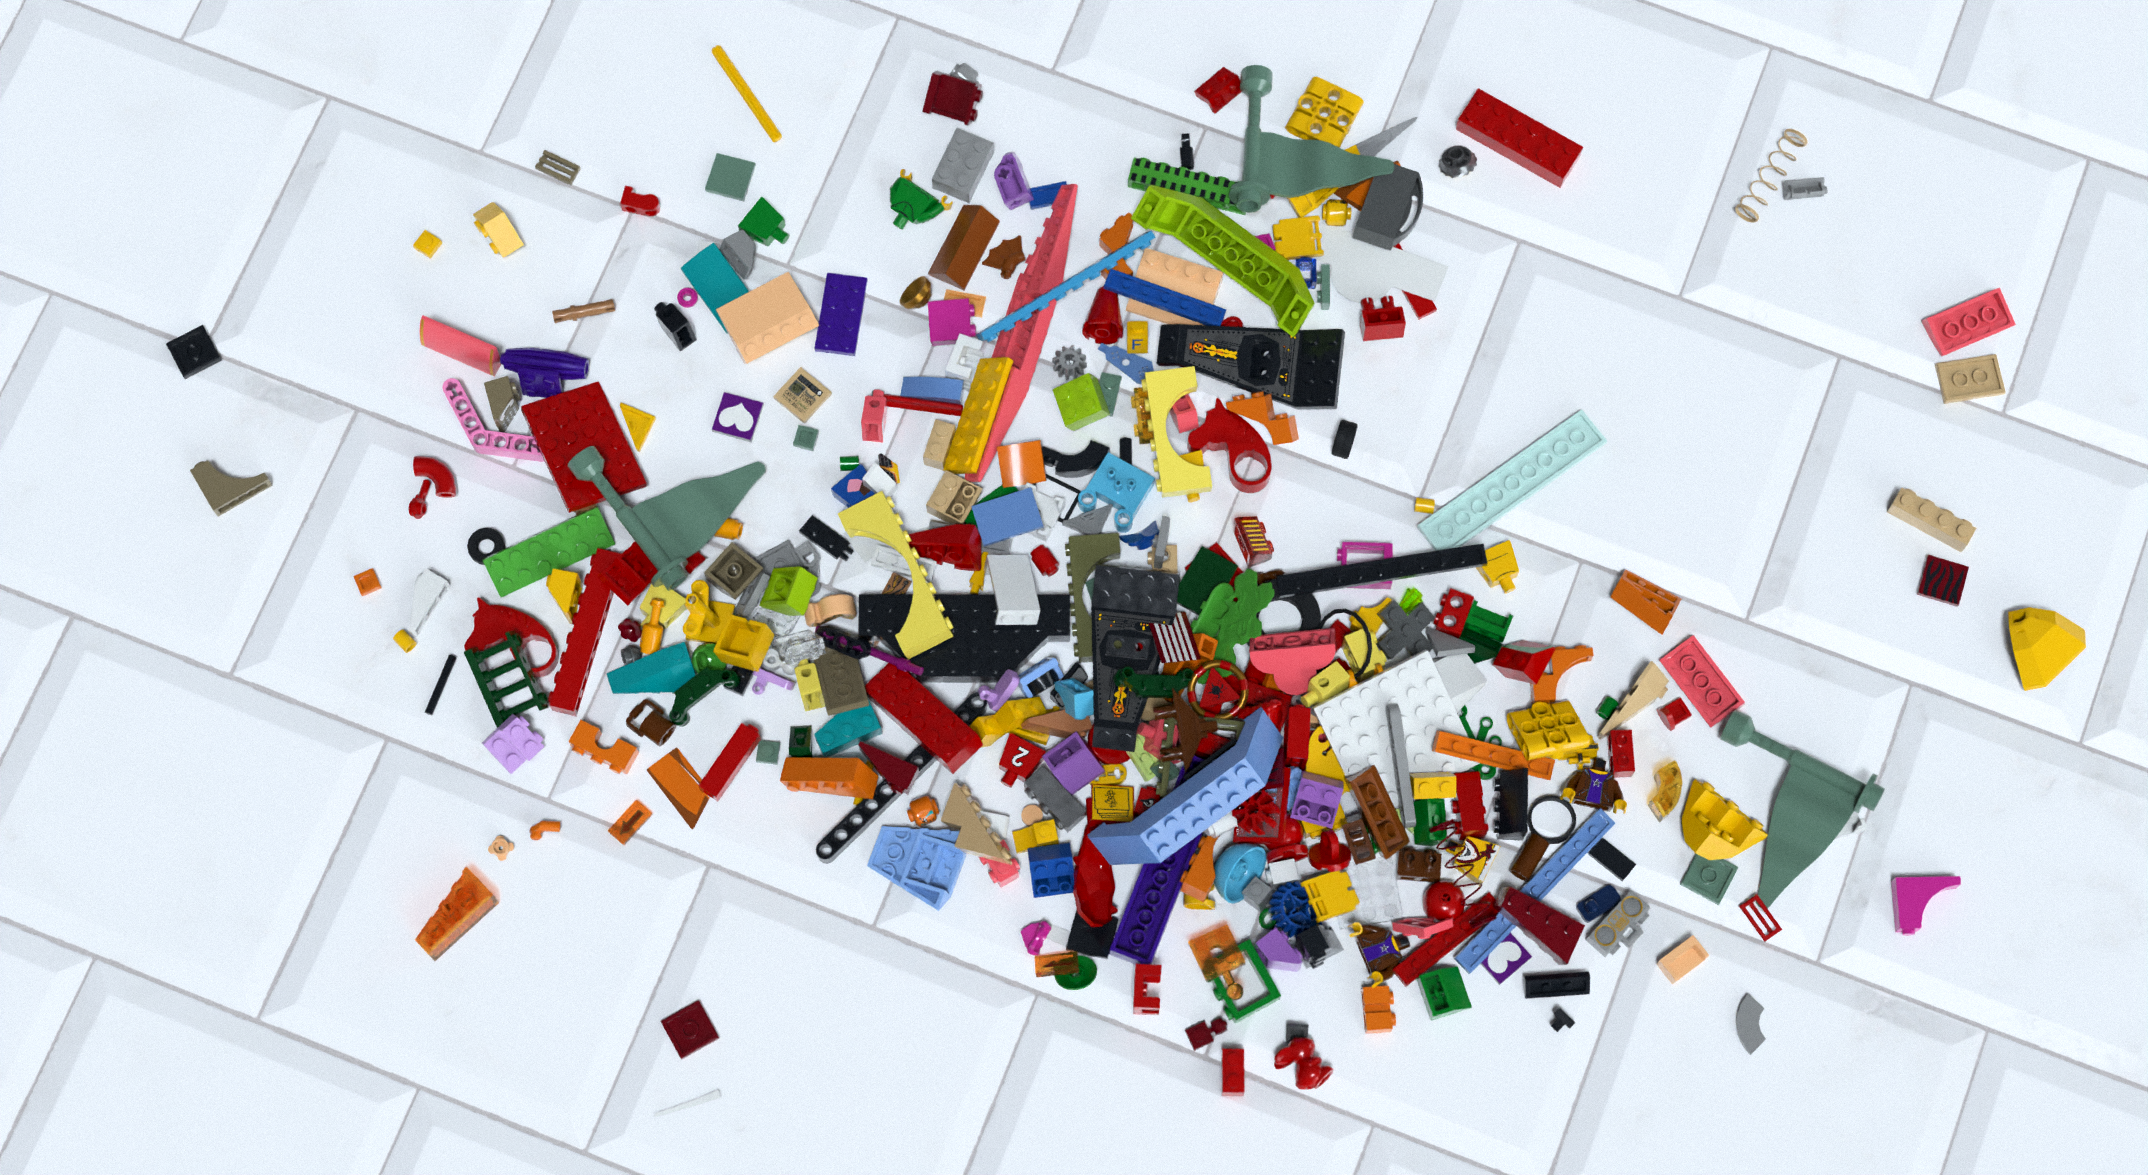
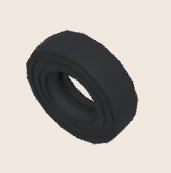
(480, 535)

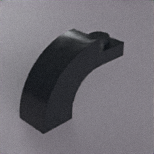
(1076, 465)

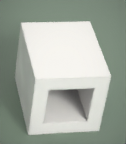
(1281, 873)

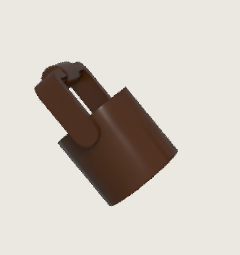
(655, 725)

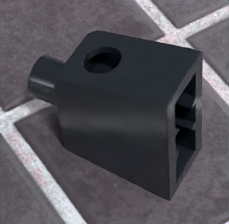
(674, 325)

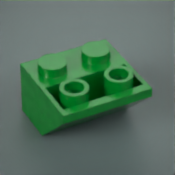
(1443, 992)

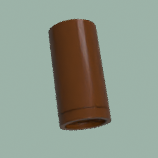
(1529, 857)

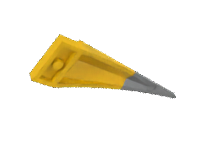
(1370, 147)

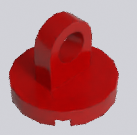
(1329, 853)

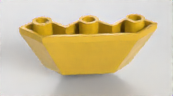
(2043, 644)
(1717, 826)

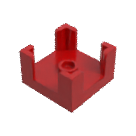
(1143, 975)

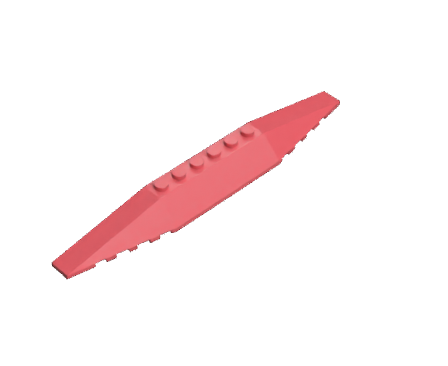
(1026, 339)

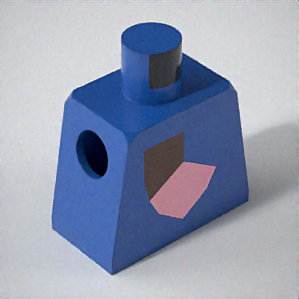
(851, 488)

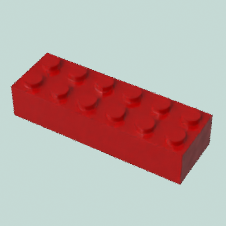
(1519, 138)
(923, 717)

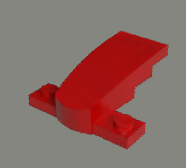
(633, 572)

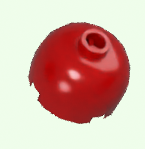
(1437, 908)

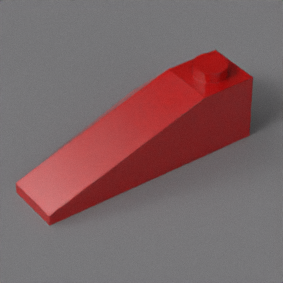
(950, 544)

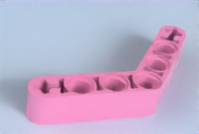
(491, 438)

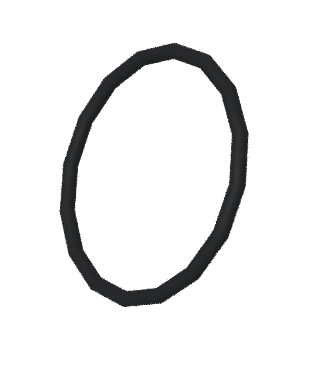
(1369, 643)

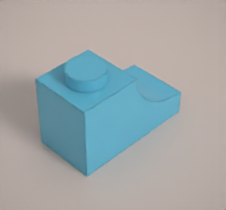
(1076, 698)

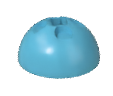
(1237, 868)

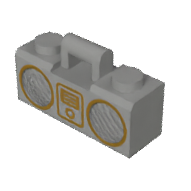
(1611, 930)

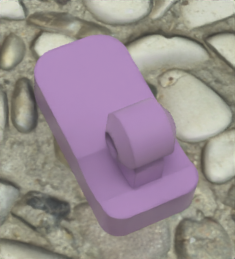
(764, 676)
(1002, 690)

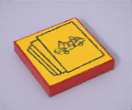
(1111, 804)

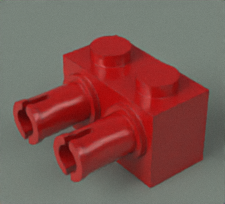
(1382, 322)

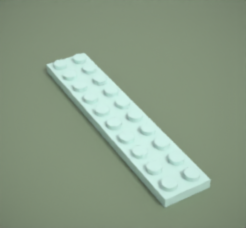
(1513, 483)

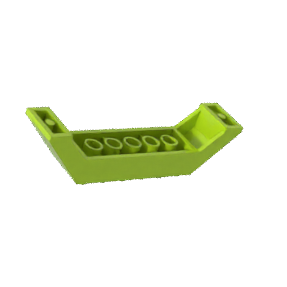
(1230, 250)

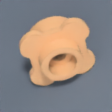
(501, 854)

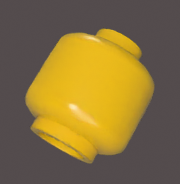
(1336, 212)

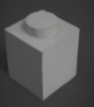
(1257, 894)

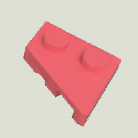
(1421, 926)

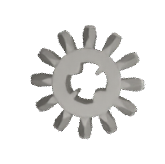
(1069, 355)

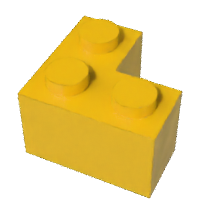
(494, 224)

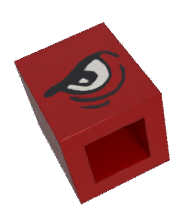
(1146, 799)

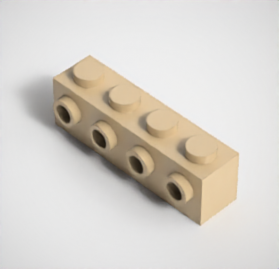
(1931, 519)

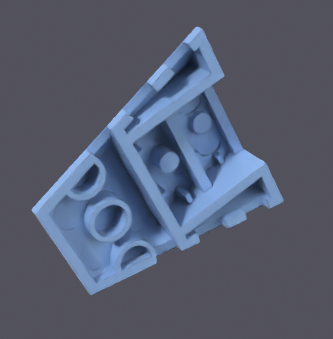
(919, 861)

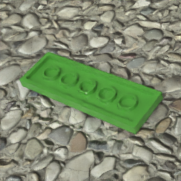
(547, 551)

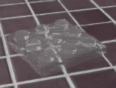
(1377, 893)

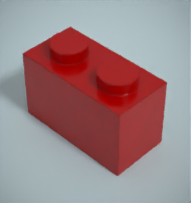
(1232, 1072)

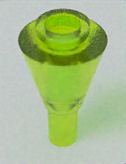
(1410, 599)

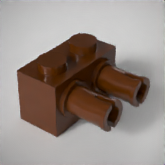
(1418, 865)

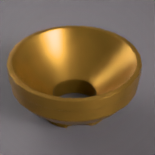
(916, 294)

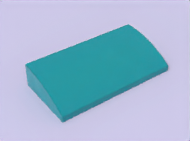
(713, 279)

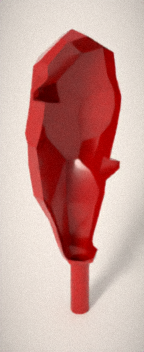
(1092, 884)

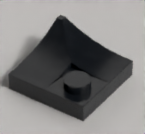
(1091, 940)

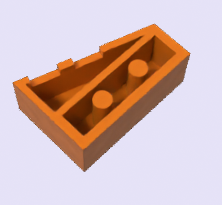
(1646, 600)

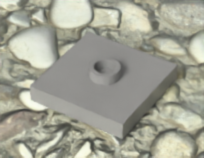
(1160, 542)

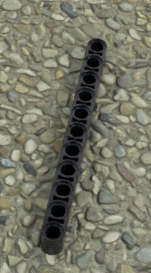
(883, 802)

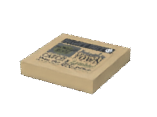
(802, 395)

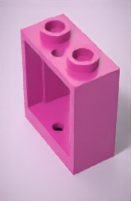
(1366, 548)

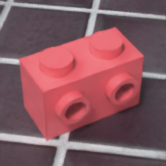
(1002, 872)

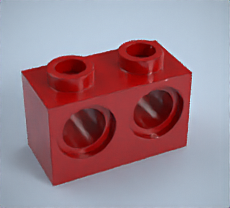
(1457, 615)
(1621, 753)

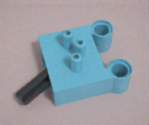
(1118, 484)

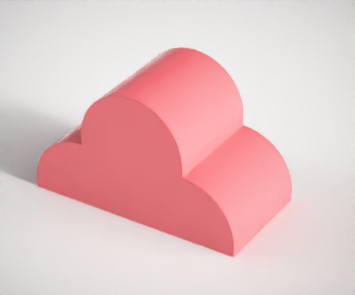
(1293, 656)

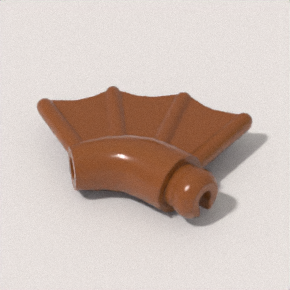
(1006, 256)

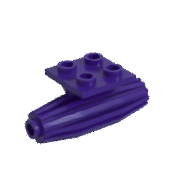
(543, 369)

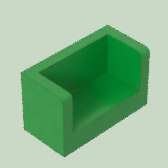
(1487, 623)
(1429, 814)

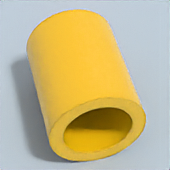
(1424, 505)
(404, 640)

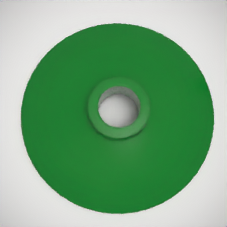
(1080, 980)

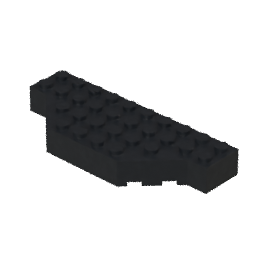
(978, 647)

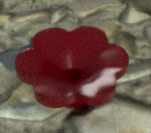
(630, 630)

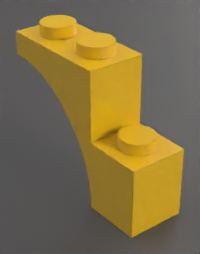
(1006, 719)

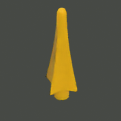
(977, 579)

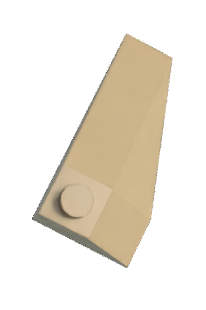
(1643, 694)

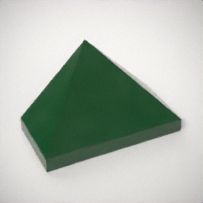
(1484, 647)

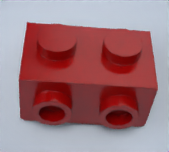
(1219, 89)

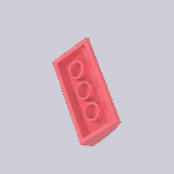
(1969, 322)
(1702, 681)

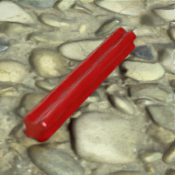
(923, 405)

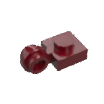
(1201, 1036)

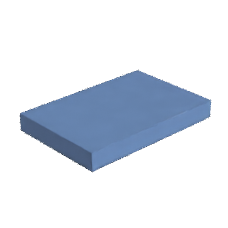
(1007, 516)

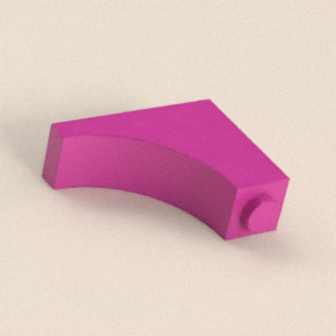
(1911, 897)

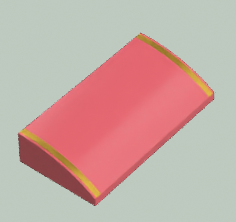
(459, 346)

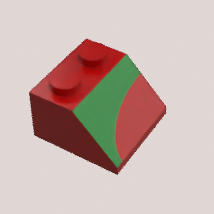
(1523, 660)

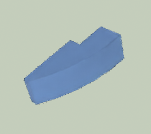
(933, 389)

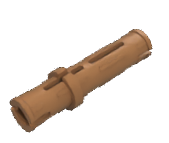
(576, 312)

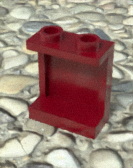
(953, 97)

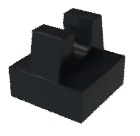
(1563, 1019)

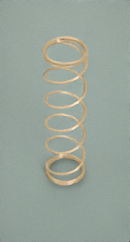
(1788, 138)

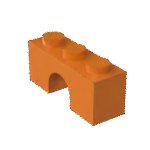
(618, 757)

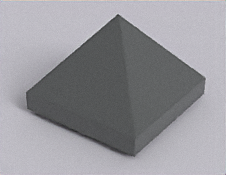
(1296, 1030)

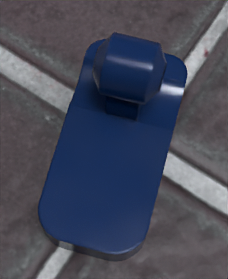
(1598, 903)

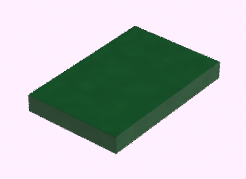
(1202, 577)

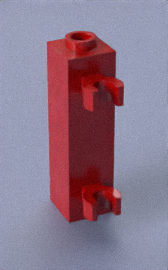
(730, 761)

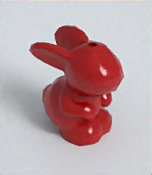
(1309, 1069)

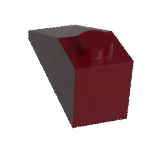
(895, 771)

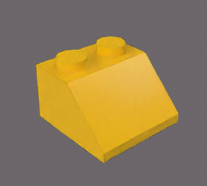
(565, 590)

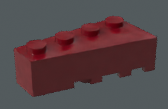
(1547, 927)

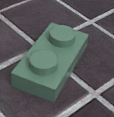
(1323, 279)
(1110, 388)

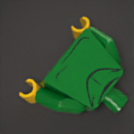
(913, 202)

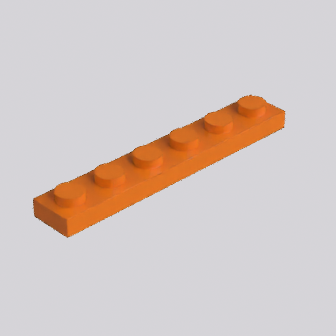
(1491, 754)

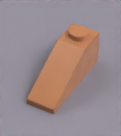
(1057, 724)

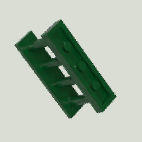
(485, 677)

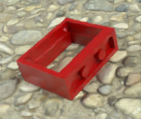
(1297, 736)

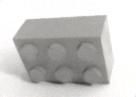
(963, 165)

